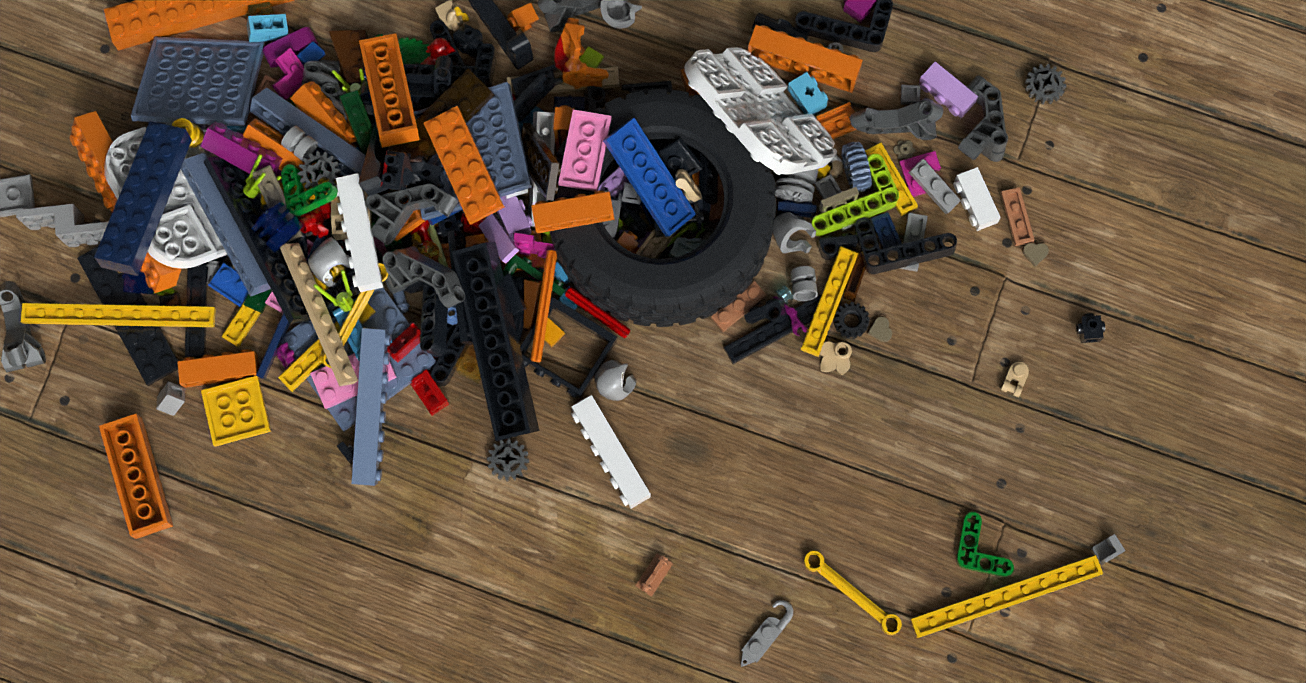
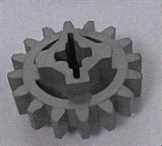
(1037, 79)
(322, 164)
(499, 459)

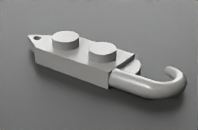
(766, 635)

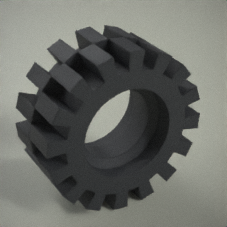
(851, 331)

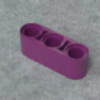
(296, 41)

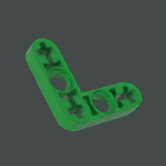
(301, 197)
(975, 557)

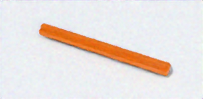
(543, 308)

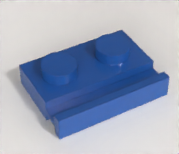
(229, 284)

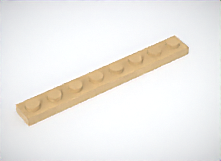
(319, 314)

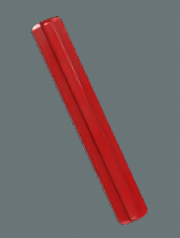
(596, 312)

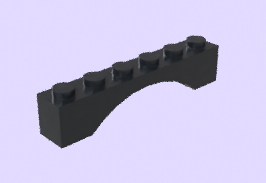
(373, 165)

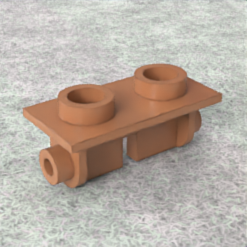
(654, 574)

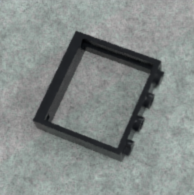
(587, 324)

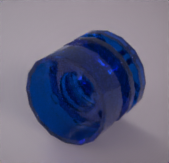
(277, 226)

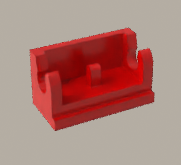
(404, 342)
(429, 392)

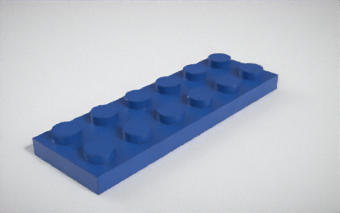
(649, 177)

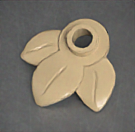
(833, 359)

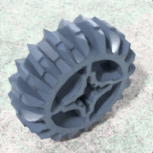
(856, 166)

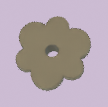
(898, 150)

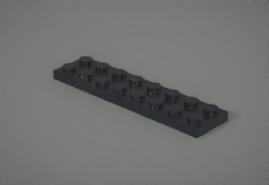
(144, 343)

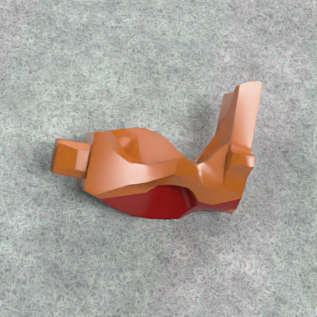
(568, 62)

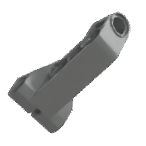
(559, 11)
(322, 74)
(915, 118)
(986, 137)
(394, 213)
(408, 266)
(19, 345)

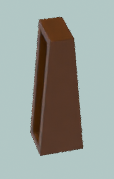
(855, 279)
(531, 300)

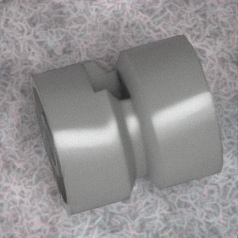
(299, 143)
(804, 283)

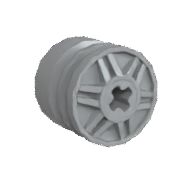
(796, 186)

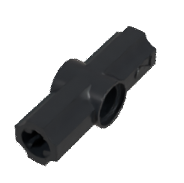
(779, 25)

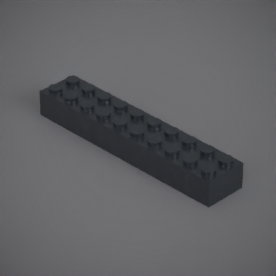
(495, 341)

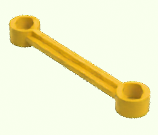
(354, 314)
(854, 594)

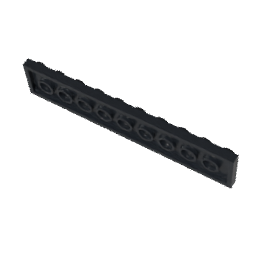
(245, 212)

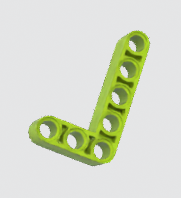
(861, 204)

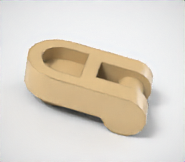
(686, 183)
(1017, 372)

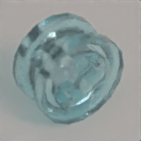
(784, 294)

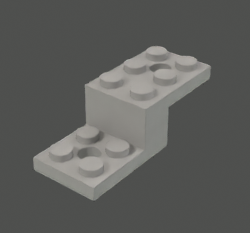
(67, 222)

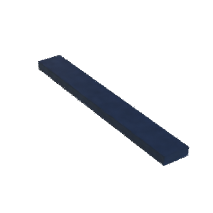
(280, 331)

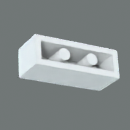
(976, 199)

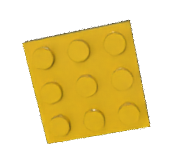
(235, 411)

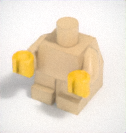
(451, 15)

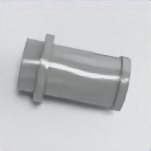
(213, 267)

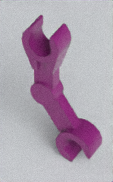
(796, 322)

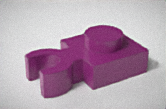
(285, 355)

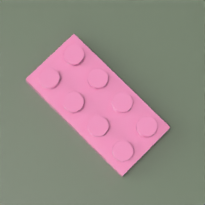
(584, 150)
(328, 387)

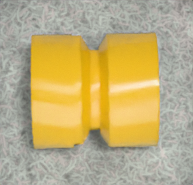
(194, 131)

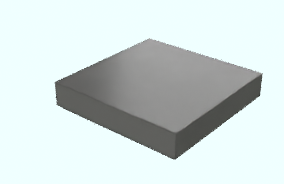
(16, 194)

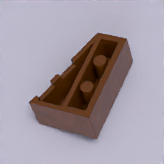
(349, 52)

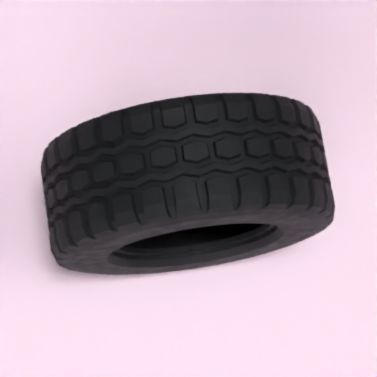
(700, 280)

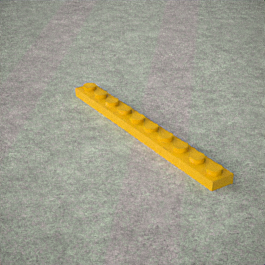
(118, 315)
(1006, 596)

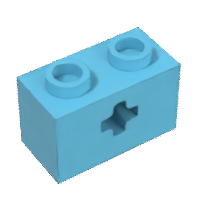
(267, 27)
(807, 103)

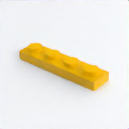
(906, 202)

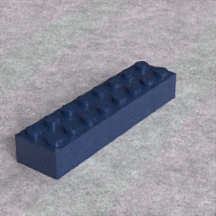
(143, 198)

